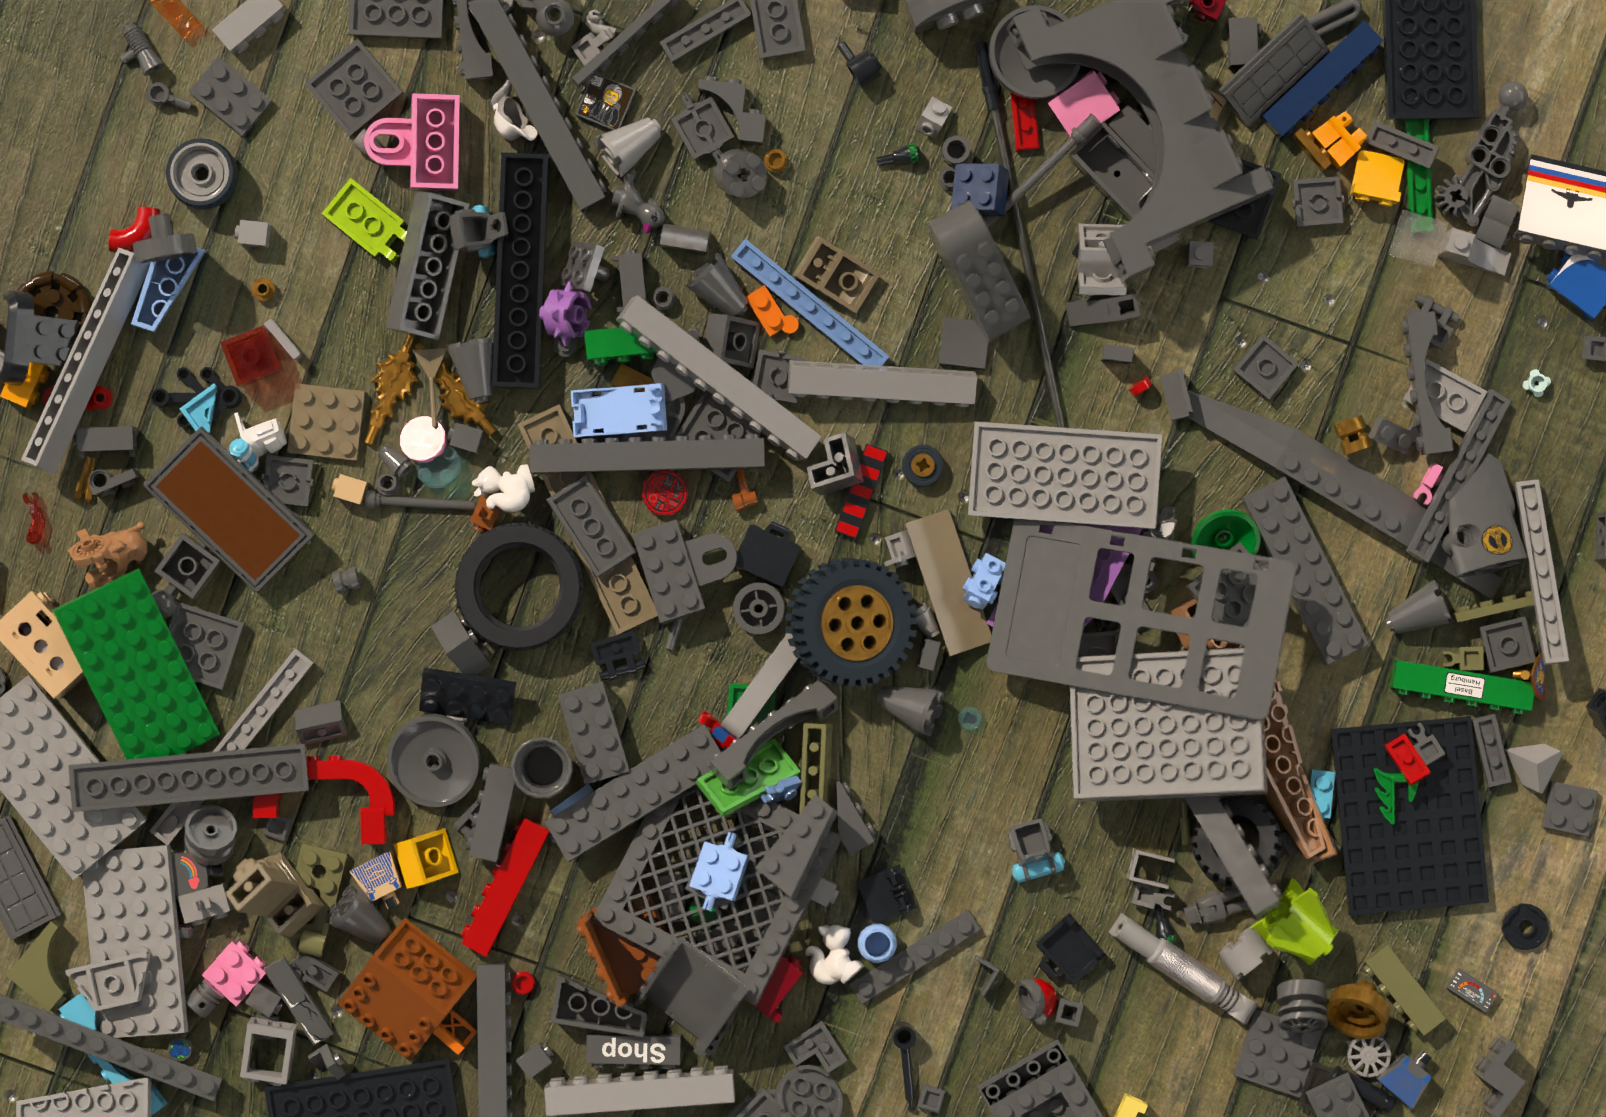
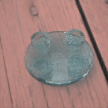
(441, 470)

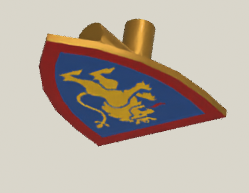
(1536, 676)

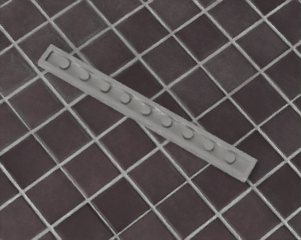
(241, 734)

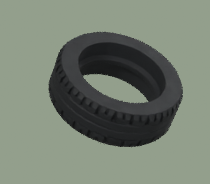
(469, 577)

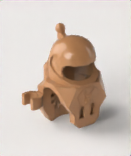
(109, 553)

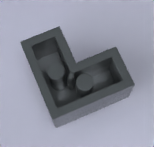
(841, 468)
(461, 644)

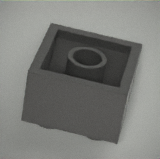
(732, 339)

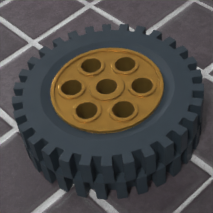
(818, 604)

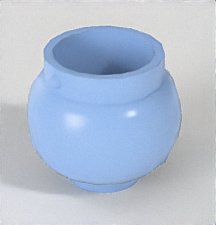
(877, 943)

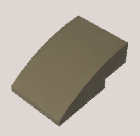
(836, 274)

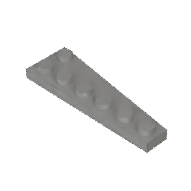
(111, 1100)

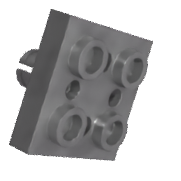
(584, 266)

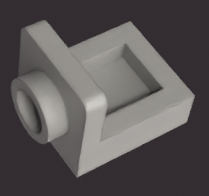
(933, 117)
(899, 548)

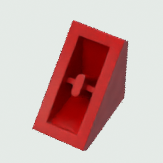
(373, 825)

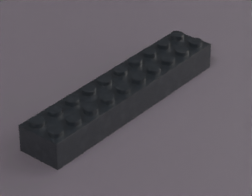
(521, 271)

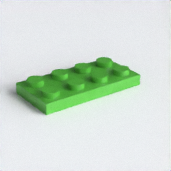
(764, 769)

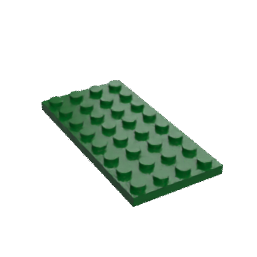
(136, 669)

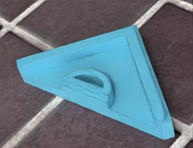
(201, 408)

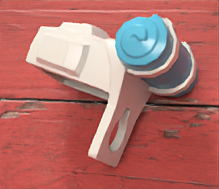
(256, 441)

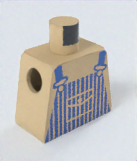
(379, 878)

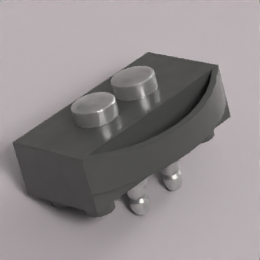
(944, 13)

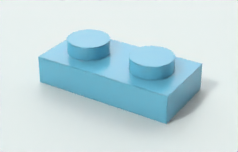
(1322, 787)

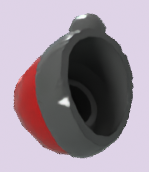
(1037, 999)

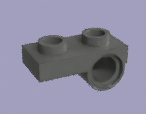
(124, 479)

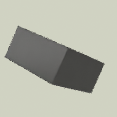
(1117, 354)
(927, 654)

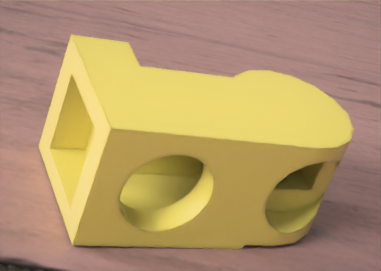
(1130, 1106)

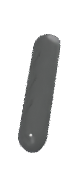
(1335, 16)

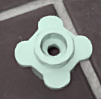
(1536, 389)

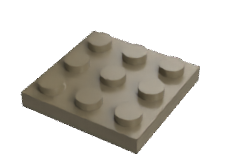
(326, 422)

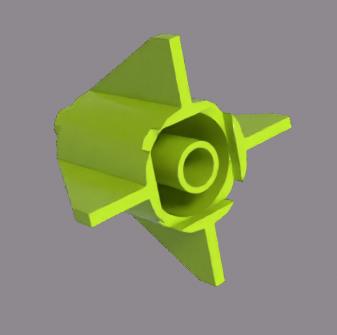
(1298, 924)

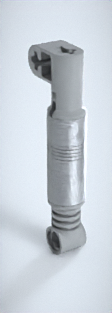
(1183, 968)

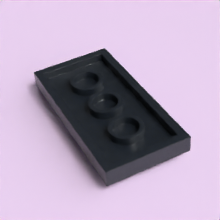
(467, 696)

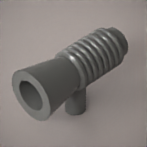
(140, 48)

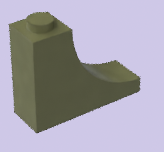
(36, 972)

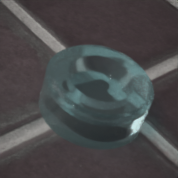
(969, 718)

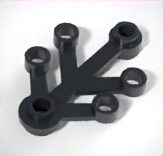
(221, 395)

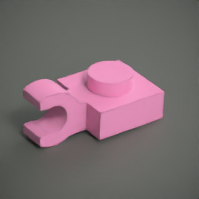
(1431, 478)

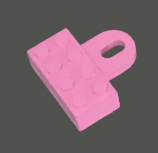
(425, 142)

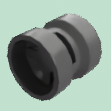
(346, 580)

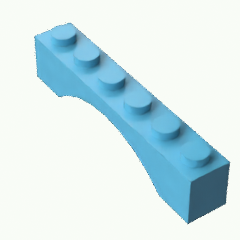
(81, 1012)

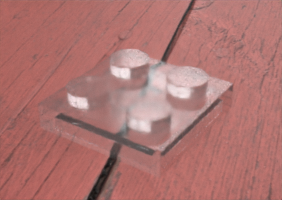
(1418, 238)

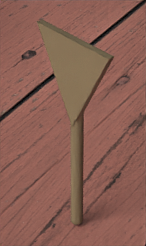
(430, 361)

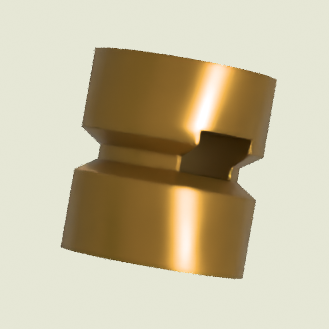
(1350, 427)

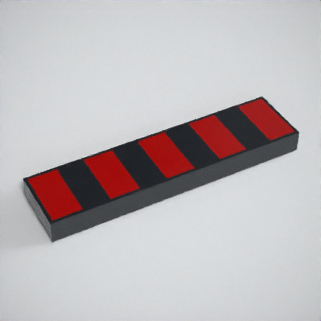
(860, 494)

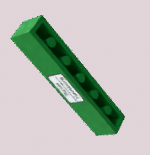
(1462, 685)

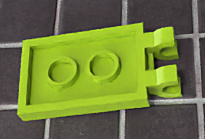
(366, 220)

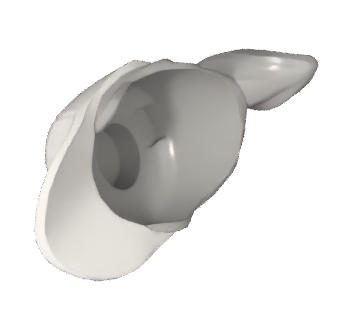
(509, 116)

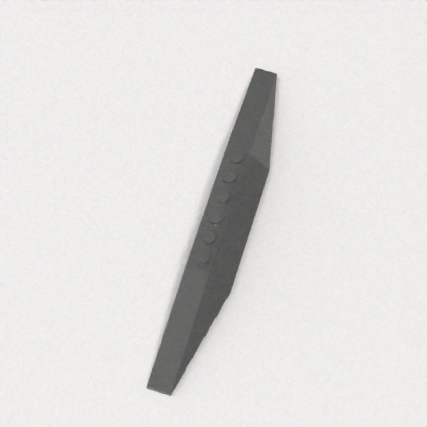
(1328, 476)

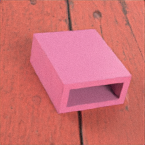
(1082, 98)

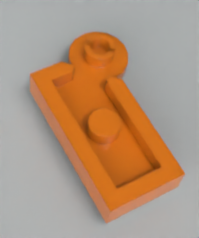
(770, 314)

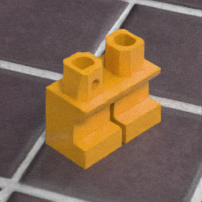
(1347, 143)

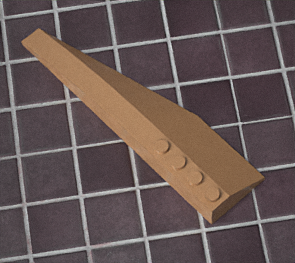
(1283, 760)

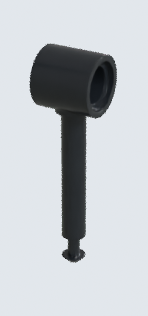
(905, 1046)

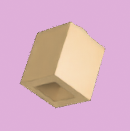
(350, 489)

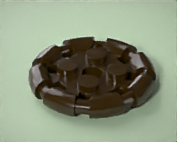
(60, 299)

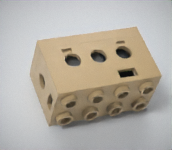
(40, 645)

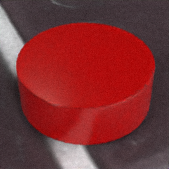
(1140, 386)
(523, 982)

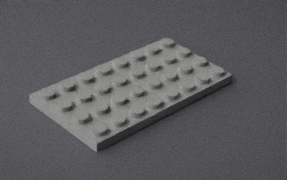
(1065, 475)
(35, 779)
(131, 912)

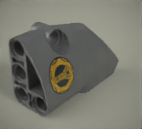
(1483, 524)

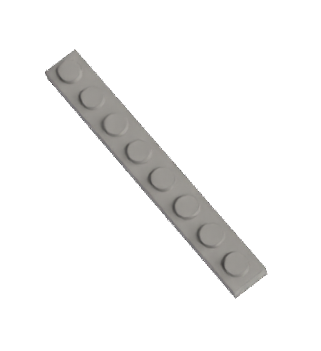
(1541, 572)

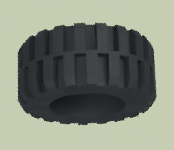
(1269, 841)

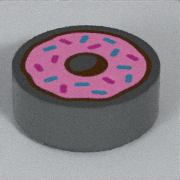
(185, 930)

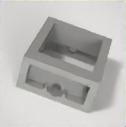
(273, 1029)

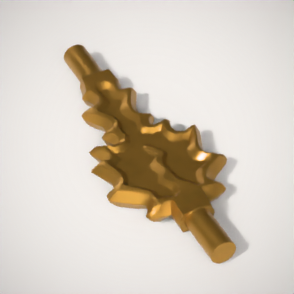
(393, 381)
(457, 400)

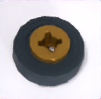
(920, 473)

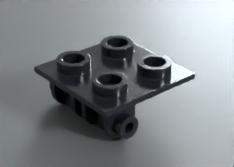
(886, 894)

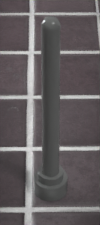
(374, 500)

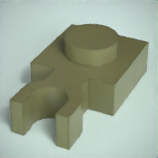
(1469, 658)

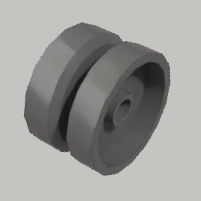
(210, 835)

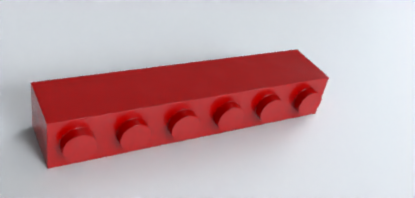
(508, 882)

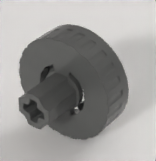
(163, 242)

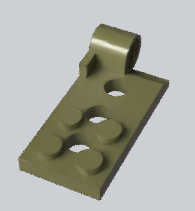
(315, 934)

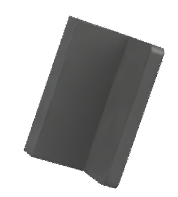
(1177, 395)
(320, 723)

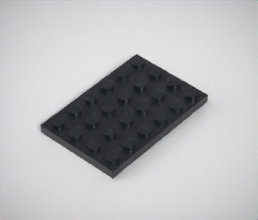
(1430, 59)

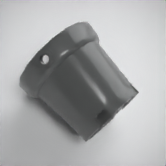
(541, 767)

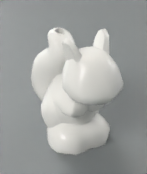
(515, 488)
(837, 964)

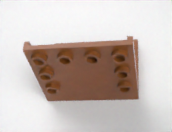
(620, 960)
(407, 989)

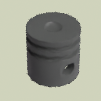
(955, 150)
(204, 998)

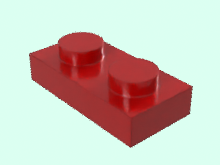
(1407, 759)

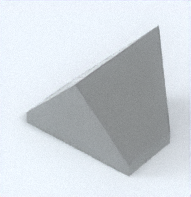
(1534, 764)

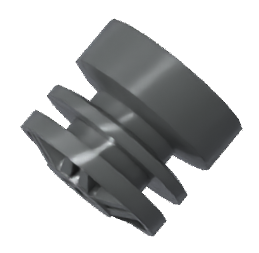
(1302, 1006)

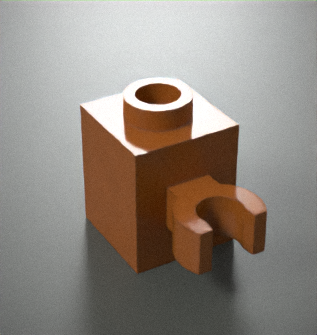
(484, 518)

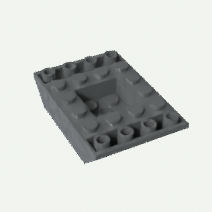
(1039, 1087)

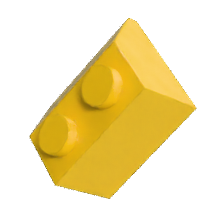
(426, 858)

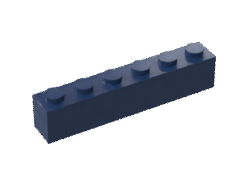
(1321, 80)

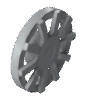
(1368, 1056)

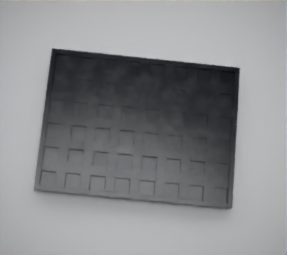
(1434, 846)

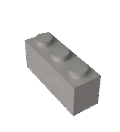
(248, 22)

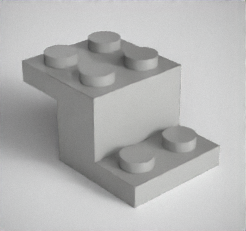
(1094, 265)

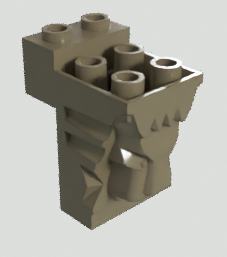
(275, 892)

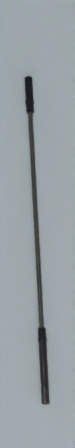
(990, 91)

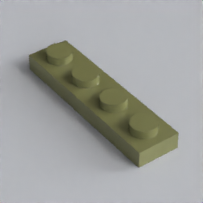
(1489, 607)

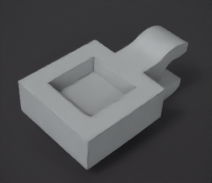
(590, 46)

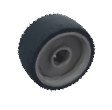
(189, 160)

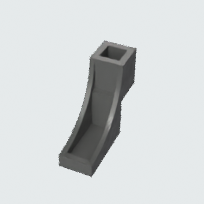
(733, 95)

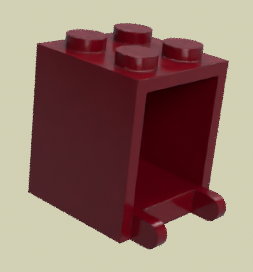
(781, 982)

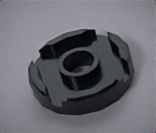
(1515, 916)

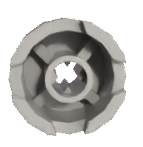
(1245, 953)

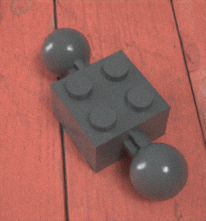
(188, 569)

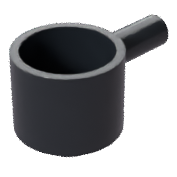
(863, 66)

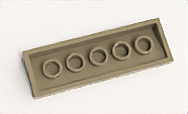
(944, 575)

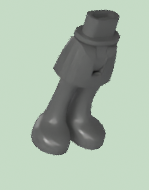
(1211, 907)

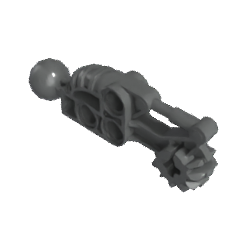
(1502, 150)

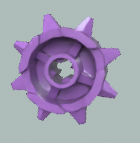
(566, 313)

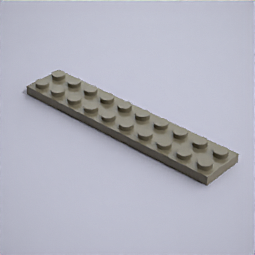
(622, 587)

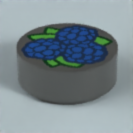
(180, 1048)

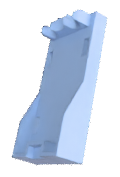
(619, 410)

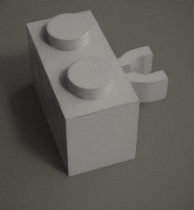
(205, 903)

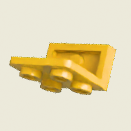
(1377, 178)

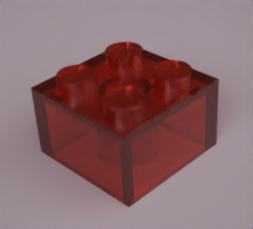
(252, 356)

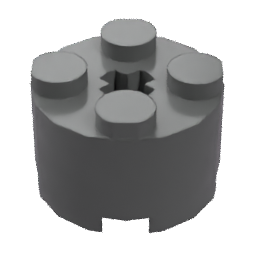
(729, 167)

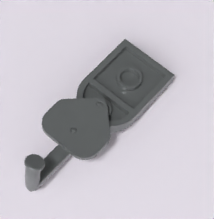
(675, 388)

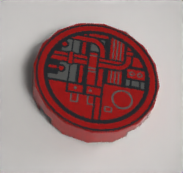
(664, 492)

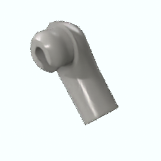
(596, 23)

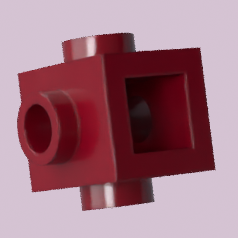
(1205, 12)

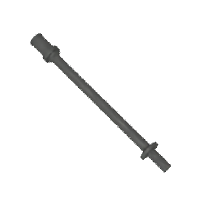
(1077, 136)

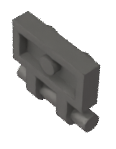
(1446, 313)

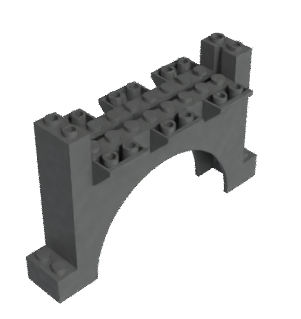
(1195, 163)

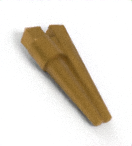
(83, 485)

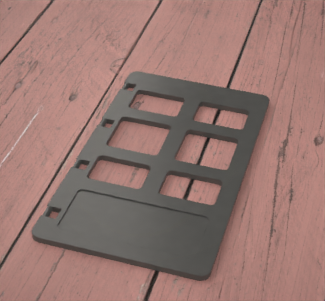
(1049, 599)

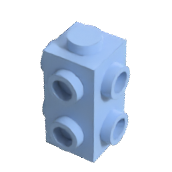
(982, 586)

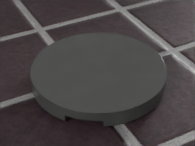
(808, 1093)

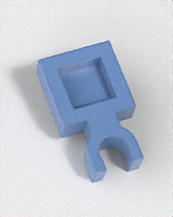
(784, 790)

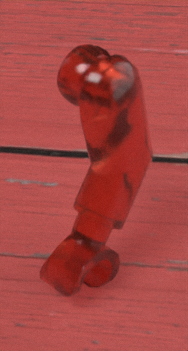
(38, 520)

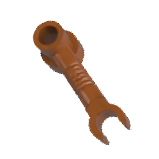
(745, 497)

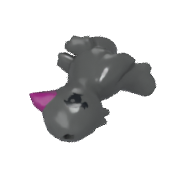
(631, 202)

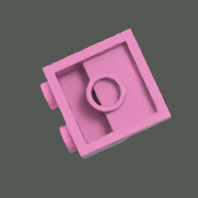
(235, 972)

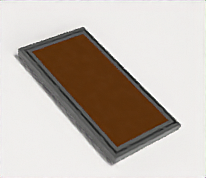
(228, 509)

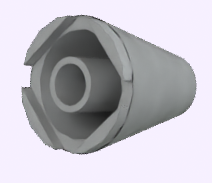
(628, 144)

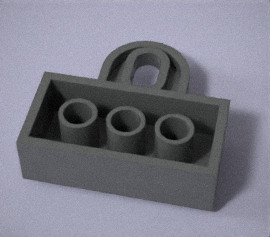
(677, 568)

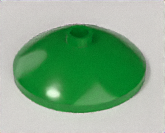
(1237, 528)

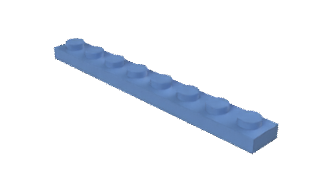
(808, 305)

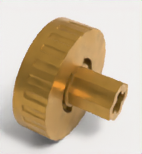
(1349, 1010)

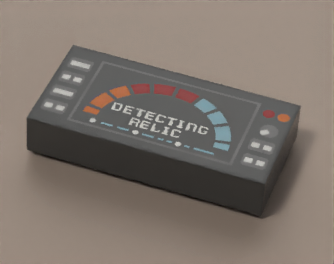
(1472, 990)

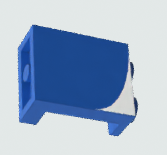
(1580, 283)

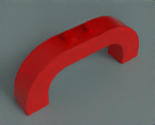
(335, 767)

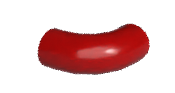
(138, 231)

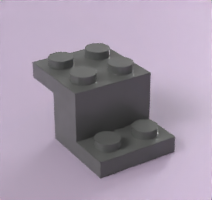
(1494, 1072)

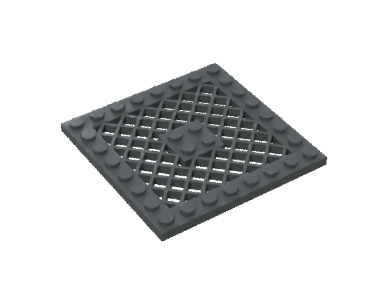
(641, 852)

